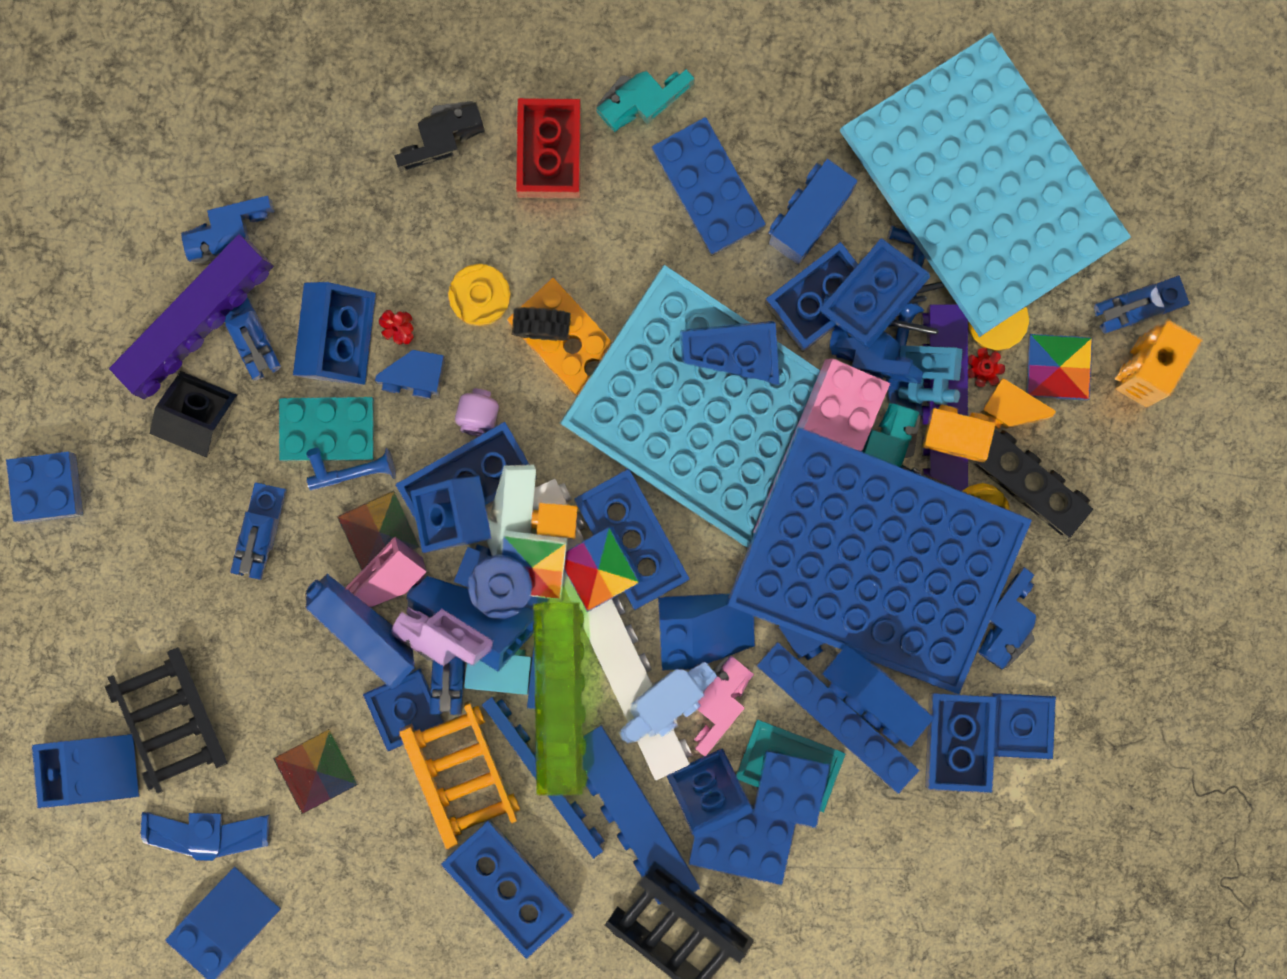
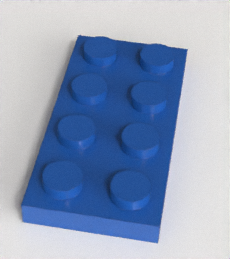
(708, 186)

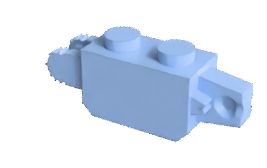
(666, 701)

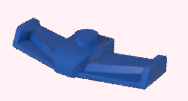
(205, 835)

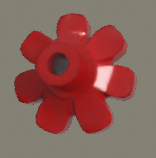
(398, 326)
(980, 372)

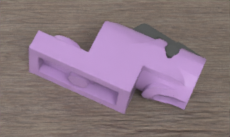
(440, 637)

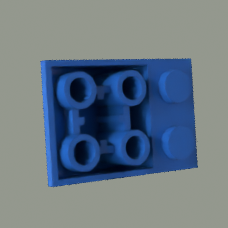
(85, 771)

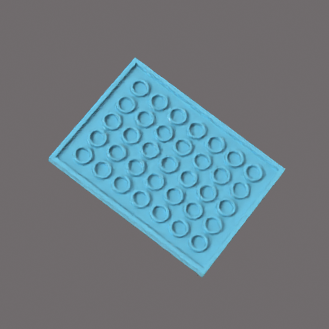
(985, 184)
(686, 427)

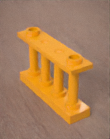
(440, 798)

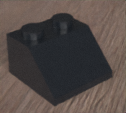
(192, 414)

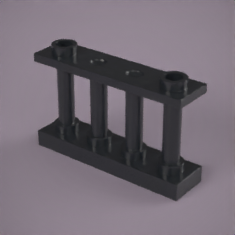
(185, 696)
(693, 910)

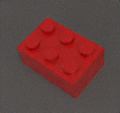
(548, 148)

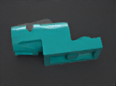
(641, 96)
(896, 437)

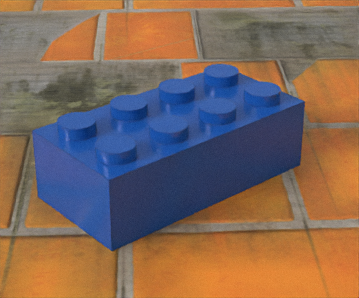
(480, 457)

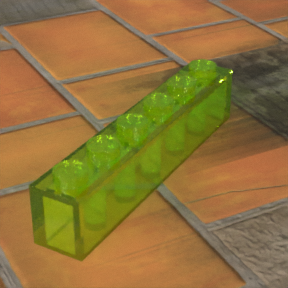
(558, 698)

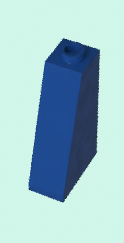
(360, 630)
(506, 633)

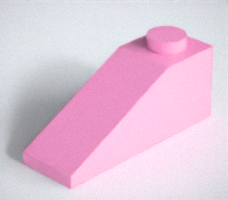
(388, 574)

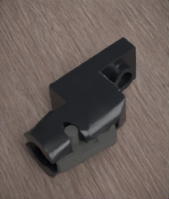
(439, 134)

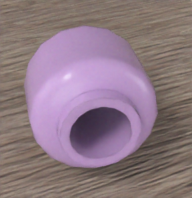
(476, 412)

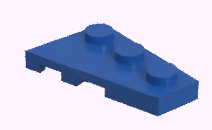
(735, 349)

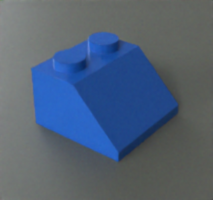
(450, 514)

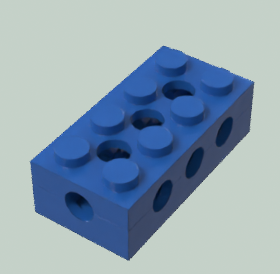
(640, 519)
(501, 909)

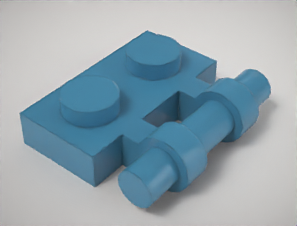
(937, 364)

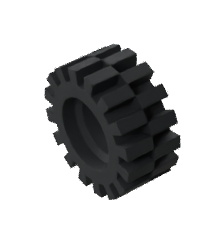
(541, 323)

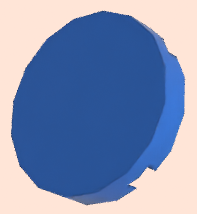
(500, 586)

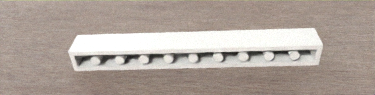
(617, 654)

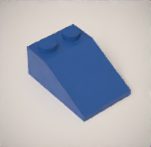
(701, 630)
(223, 924)

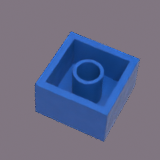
(44, 487)
(790, 789)

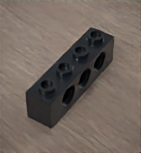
(1013, 482)

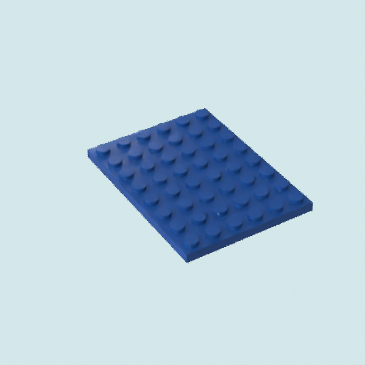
(878, 561)

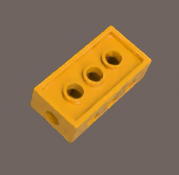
(1157, 363)
(567, 366)

